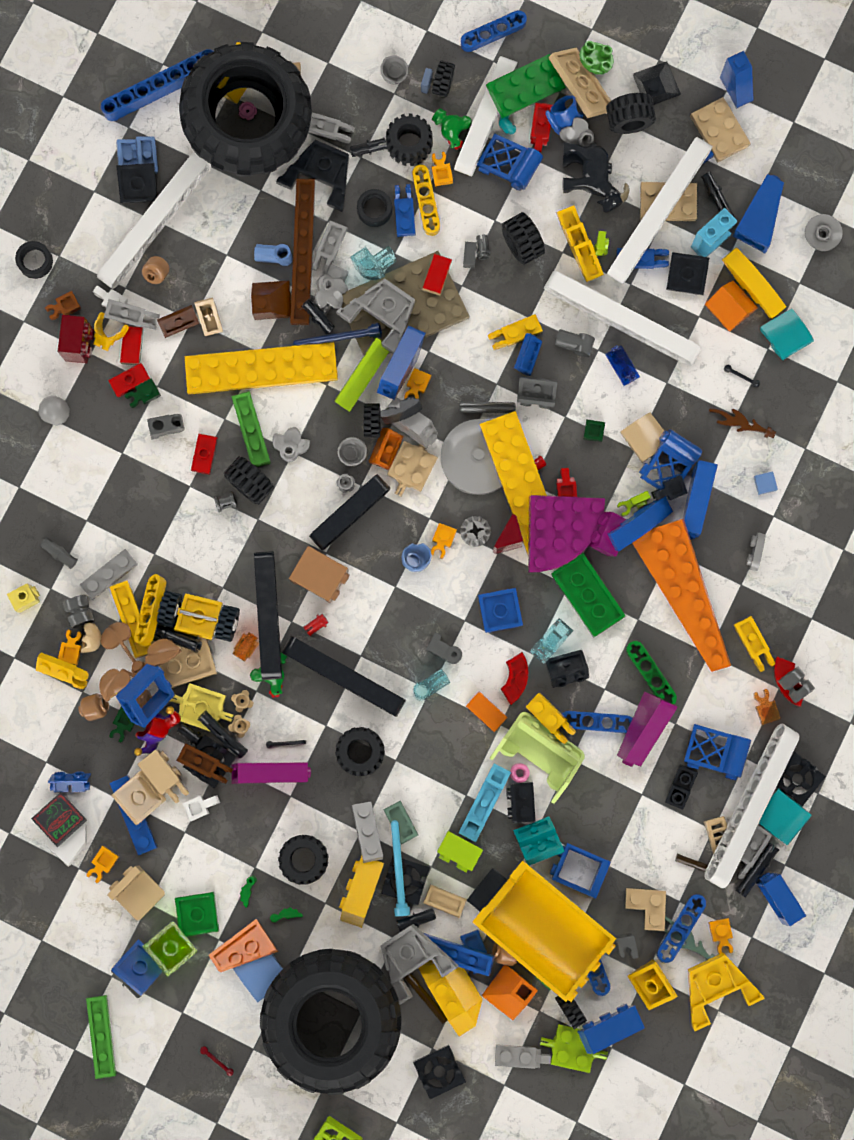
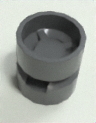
(78, 611)
(793, 678)

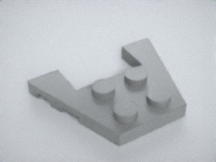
(387, 305)
(409, 952)

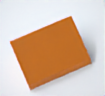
(731, 305)

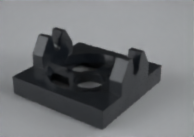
(229, 758)
(817, 776)
(423, 873)
(431, 1090)

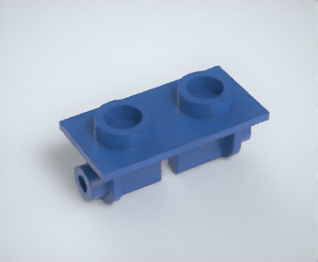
(60, 782)

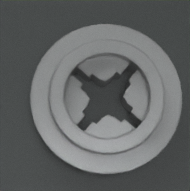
(470, 538)

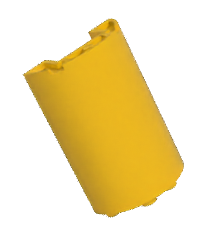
(545, 931)

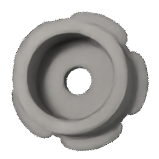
(345, 478)

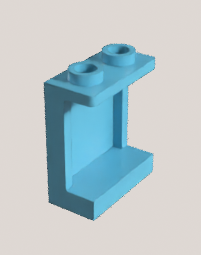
(713, 233)

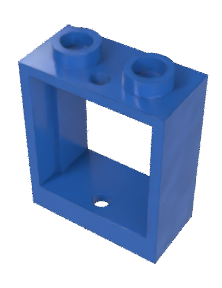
(138, 684)
(599, 876)
(781, 898)

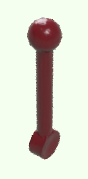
(204, 1050)

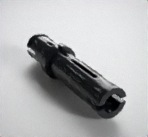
(715, 192)
(178, 638)
(222, 734)
(757, 870)

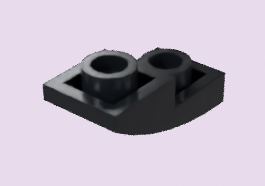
(408, 408)
(681, 787)
(487, 889)

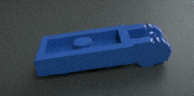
(404, 213)
(647, 259)

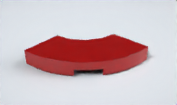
(781, 668)
(517, 678)

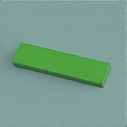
(251, 429)
(101, 1036)

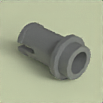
(483, 247)

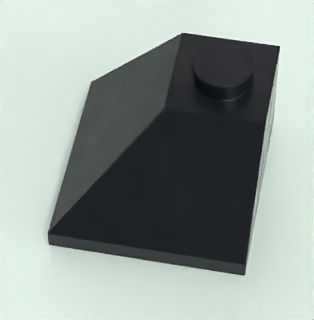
(657, 82)

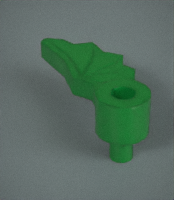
(246, 890)
(285, 913)

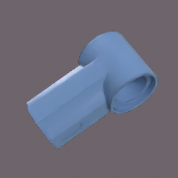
(271, 254)

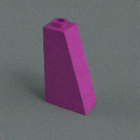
(645, 729)
(270, 773)

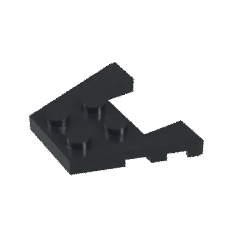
(324, 165)

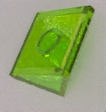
(170, 949)

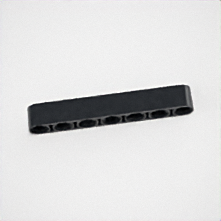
(267, 615)
(343, 676)

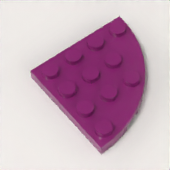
(560, 529)

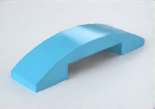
(484, 802)

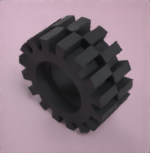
(443, 78)
(372, 420)
(572, 1012)

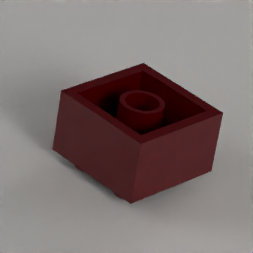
(75, 339)

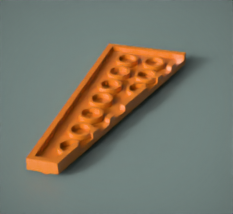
(675, 568)

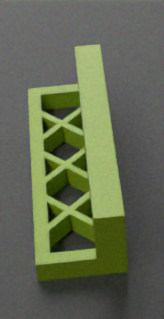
(362, 375)

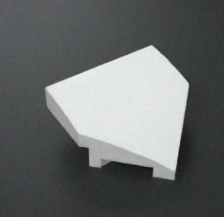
(71, 846)

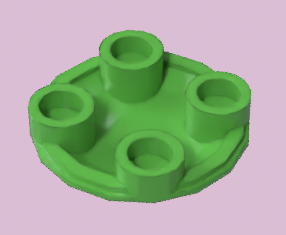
(596, 57)

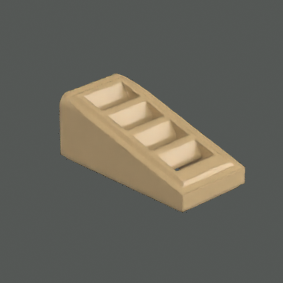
(719, 820)

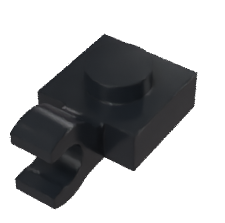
(672, 489)

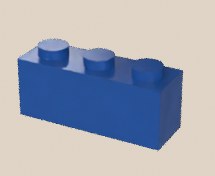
(610, 1028)

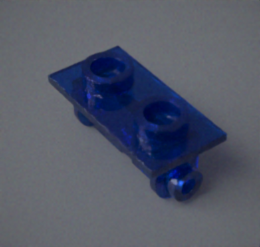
(622, 365)

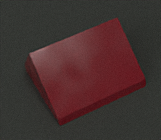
(510, 537)

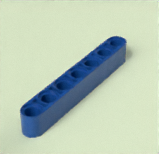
(153, 93)

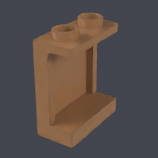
(319, 574)

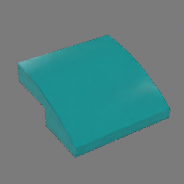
(787, 334)
(784, 817)
(538, 841)

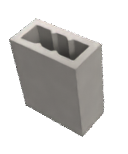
(417, 426)

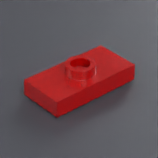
(128, 380)
(204, 454)

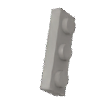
(108, 574)
(367, 832)

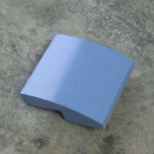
(137, 151)
(258, 975)

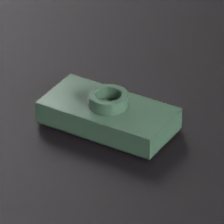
(406, 827)

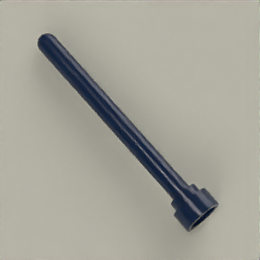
(372, 331)

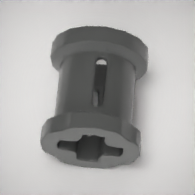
(225, 501)

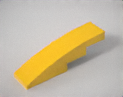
(579, 243)
(754, 282)

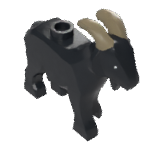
(595, 175)

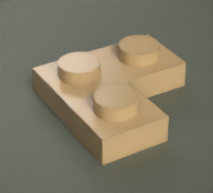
(652, 902)

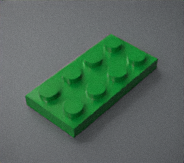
(525, 86)
(588, 595)

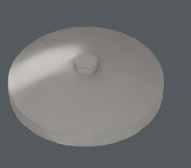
(468, 460)

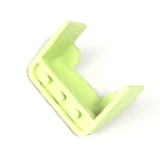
(543, 749)

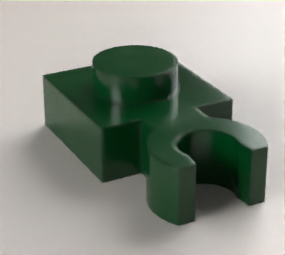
(146, 392)
(123, 723)

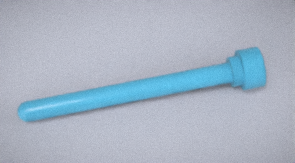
(402, 908)

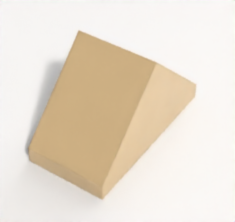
(208, 316)

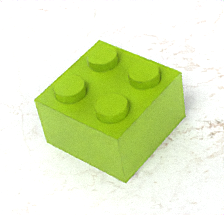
(459, 851)

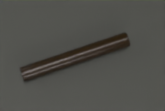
(691, 862)
(426, 998)

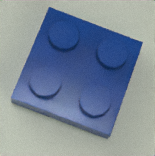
(500, 610)
(137, 968)

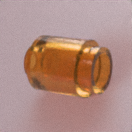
(246, 646)

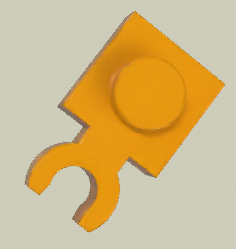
(441, 172)
(417, 382)
(443, 537)
(70, 651)
(104, 861)
(721, 932)

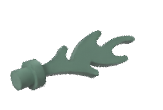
(690, 942)

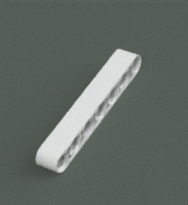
(482, 123)

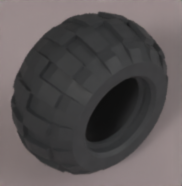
(254, 69)
(365, 986)

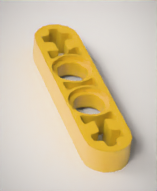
(426, 200)
(145, 631)

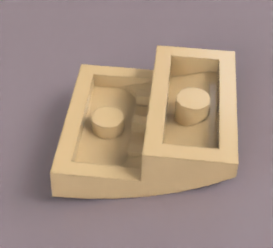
(643, 436)

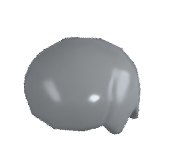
(394, 69)
(54, 410)
(352, 451)

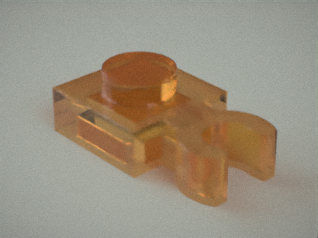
(767, 710)

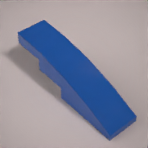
(640, 523)

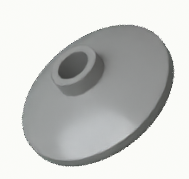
(829, 226)

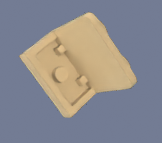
(136, 892)

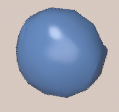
(416, 557)

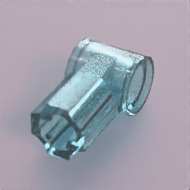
(432, 684)

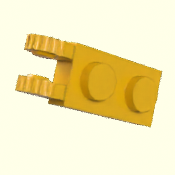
(516, 332)
(754, 642)
(62, 670)
(550, 717)

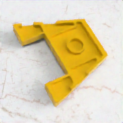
(713, 981)

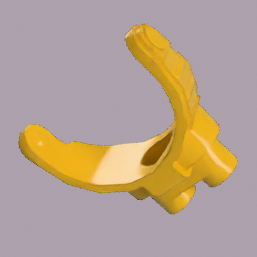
(101, 338)

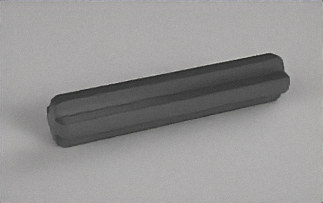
(487, 407)

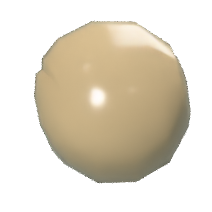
(92, 639)

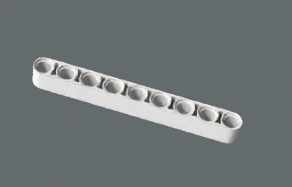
(659, 210)
(153, 220)
(622, 318)
(751, 806)

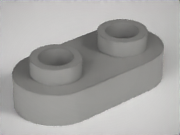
(754, 559)

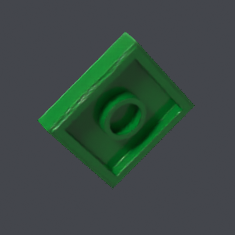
(197, 914)

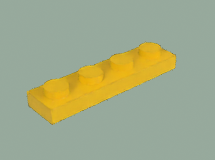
(128, 613)

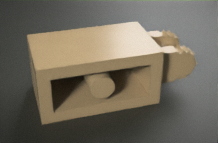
(162, 774)

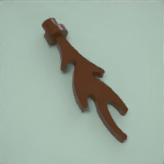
(740, 420)

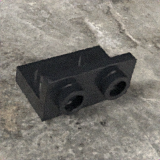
(567, 668)
(522, 802)

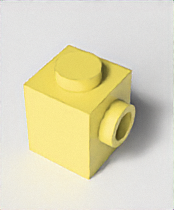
(24, 597)

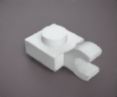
(113, 295)
(198, 806)

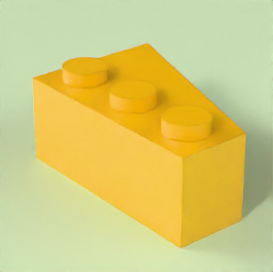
(360, 892)

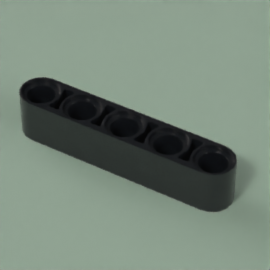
(349, 512)

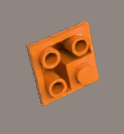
(509, 992)

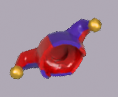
(157, 730)

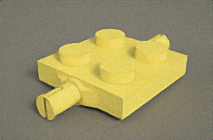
(198, 700)

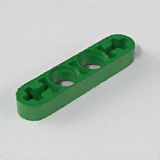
(653, 672)

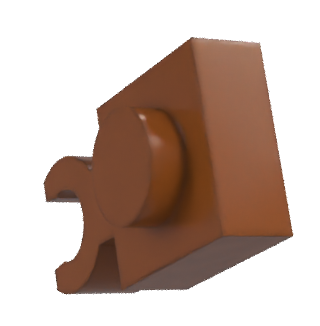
(65, 304)

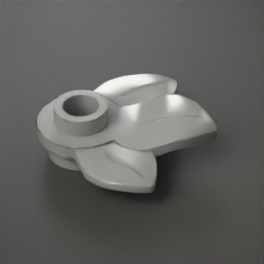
(575, 133)
(331, 294)
(290, 442)

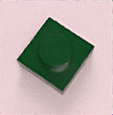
(594, 430)

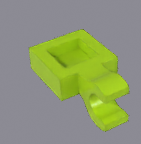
(601, 246)
(637, 501)

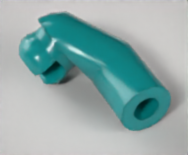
(506, 125)

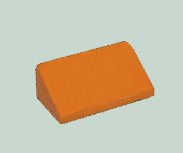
(386, 448)
(486, 711)

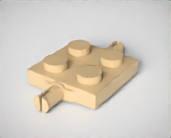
(411, 467)

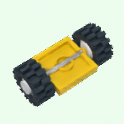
(198, 616)

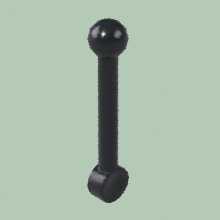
(728, 368)
(270, 744)

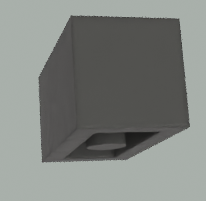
(469, 254)

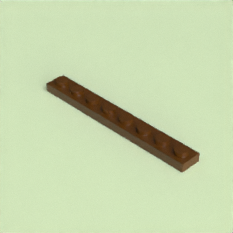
(302, 250)

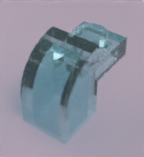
(372, 266)
(551, 641)

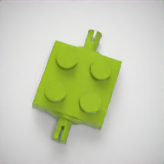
(569, 1050)

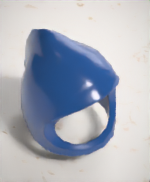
(561, 116)

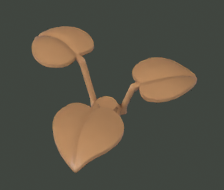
(115, 680)

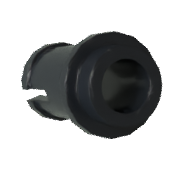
(190, 735)

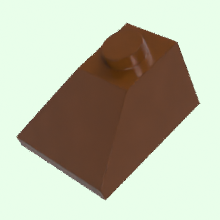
(271, 300)

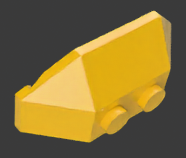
(455, 996)

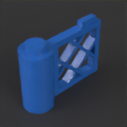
(524, 165)
(675, 447)
(733, 756)

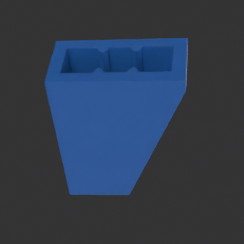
(738, 79)

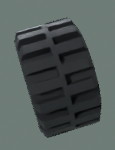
(631, 113)
(407, 125)
(523, 238)
(248, 480)
(344, 744)
(287, 867)

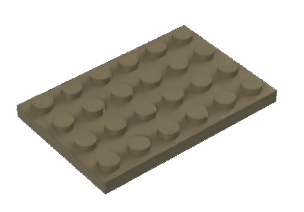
(430, 311)

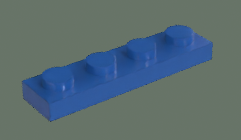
(140, 833)
(465, 957)

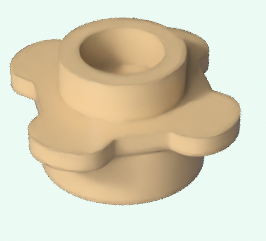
(237, 701)
(238, 720)

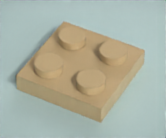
(138, 797)

